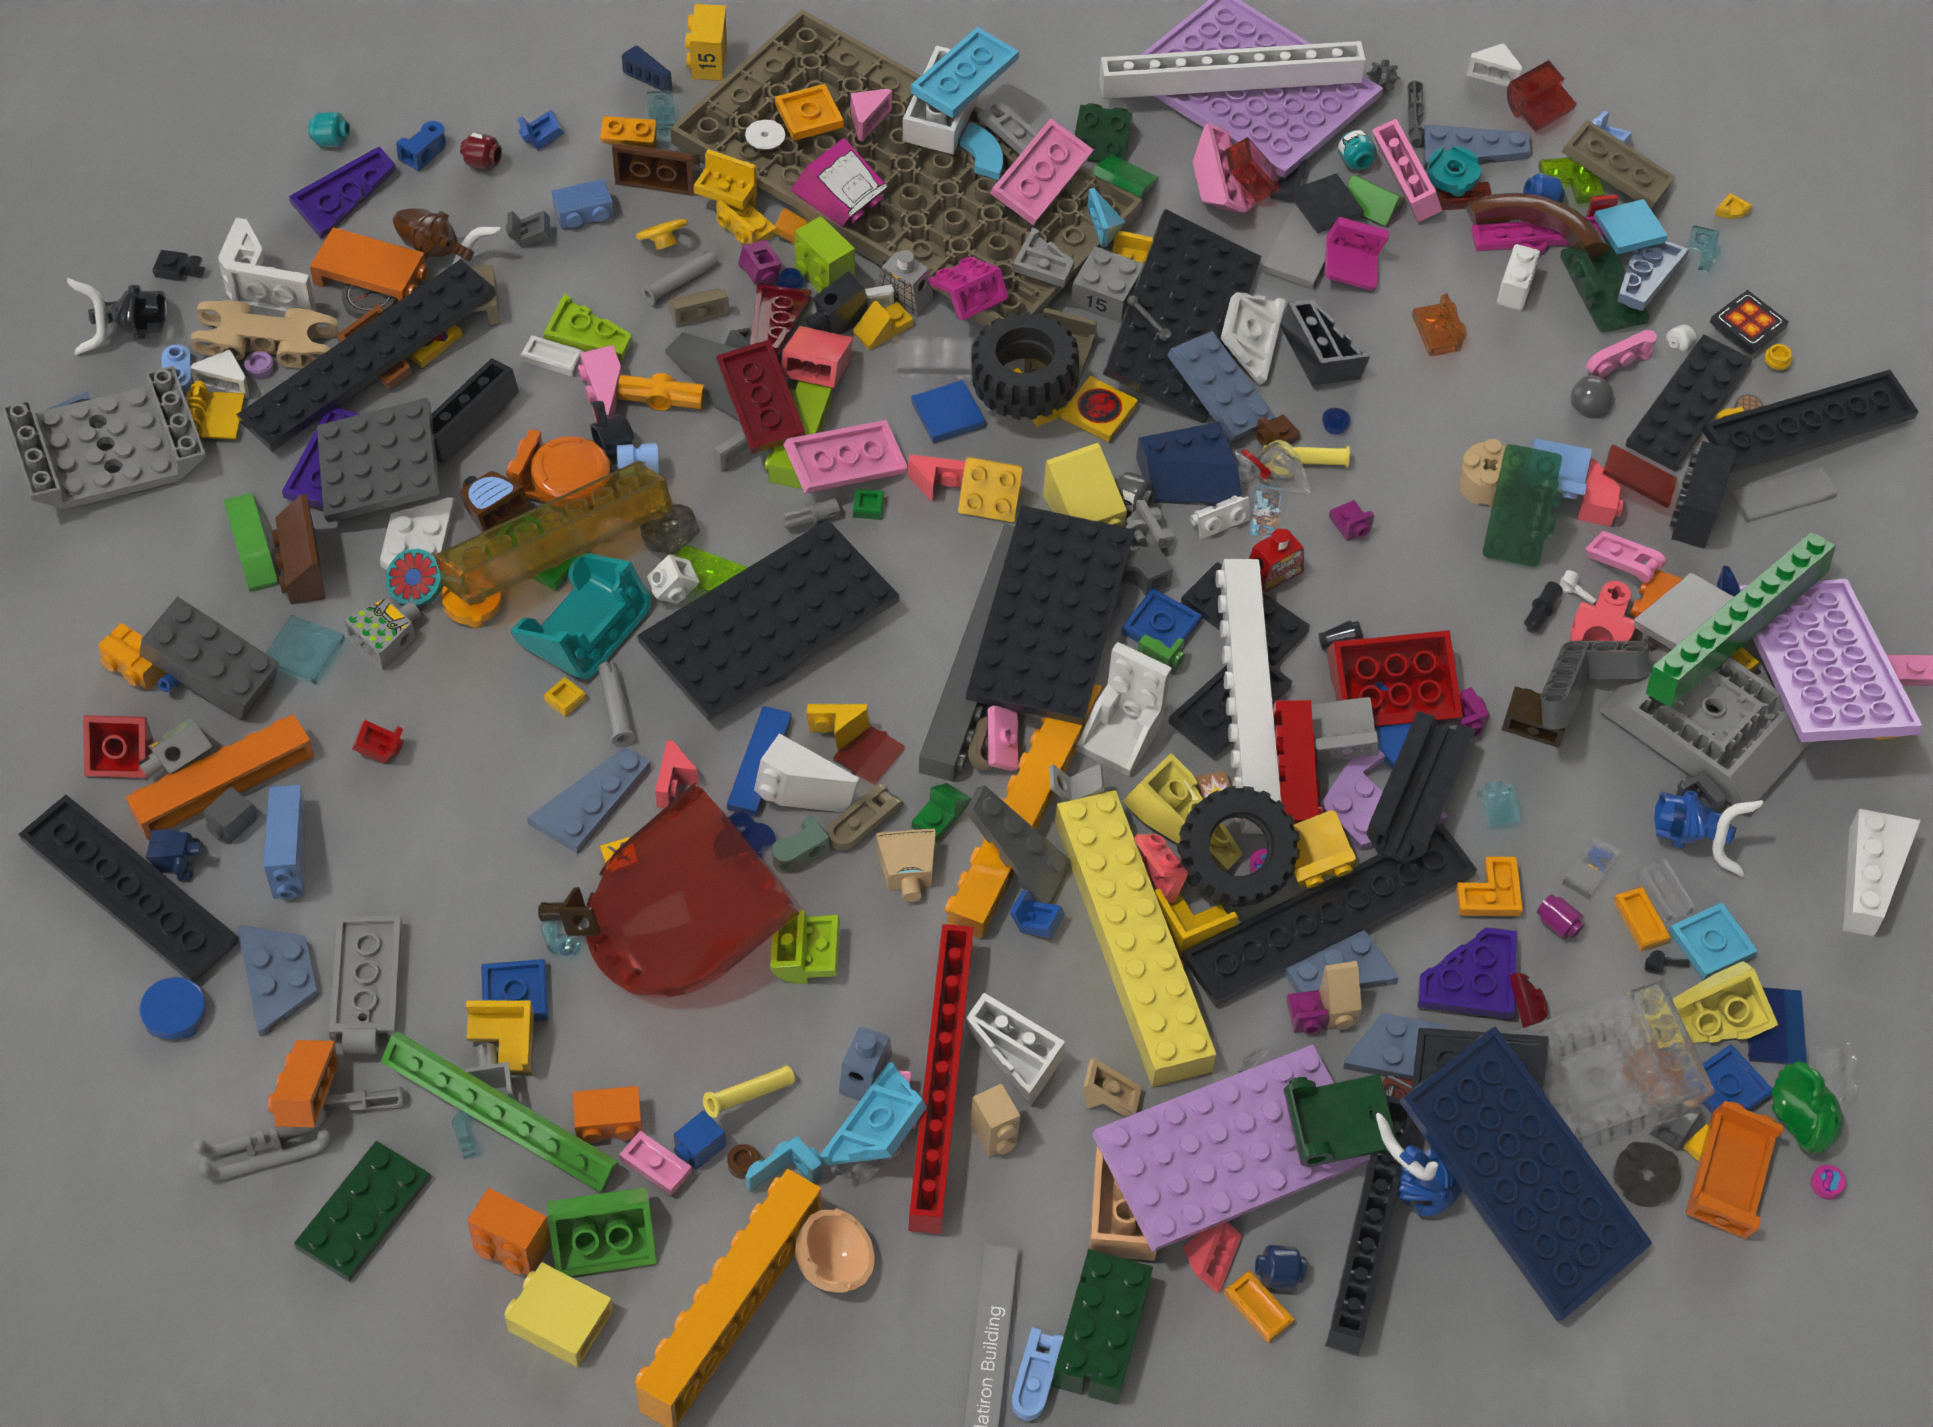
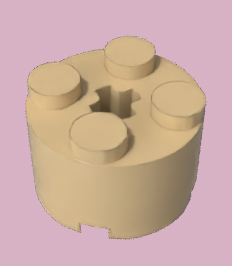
(1481, 471)

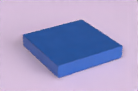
(948, 411)
(1161, 619)
(517, 982)
(1734, 1081)

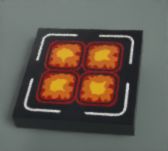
(1749, 322)

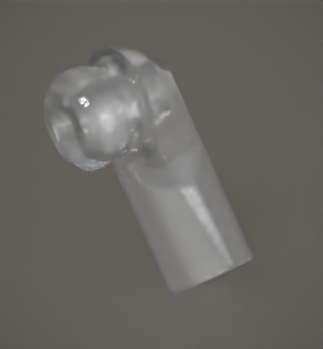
(1245, 467)

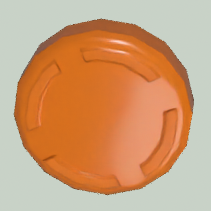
(567, 465)

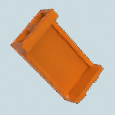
(369, 264)
(1733, 1169)

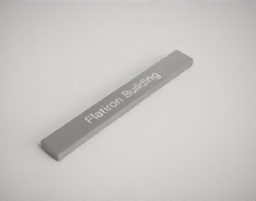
(991, 1336)

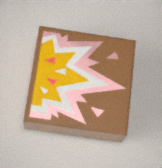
(1212, 782)

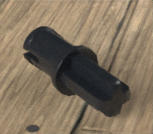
(1543, 606)

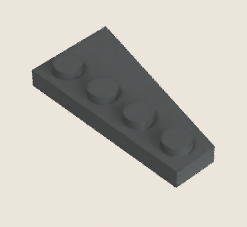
(1019, 844)

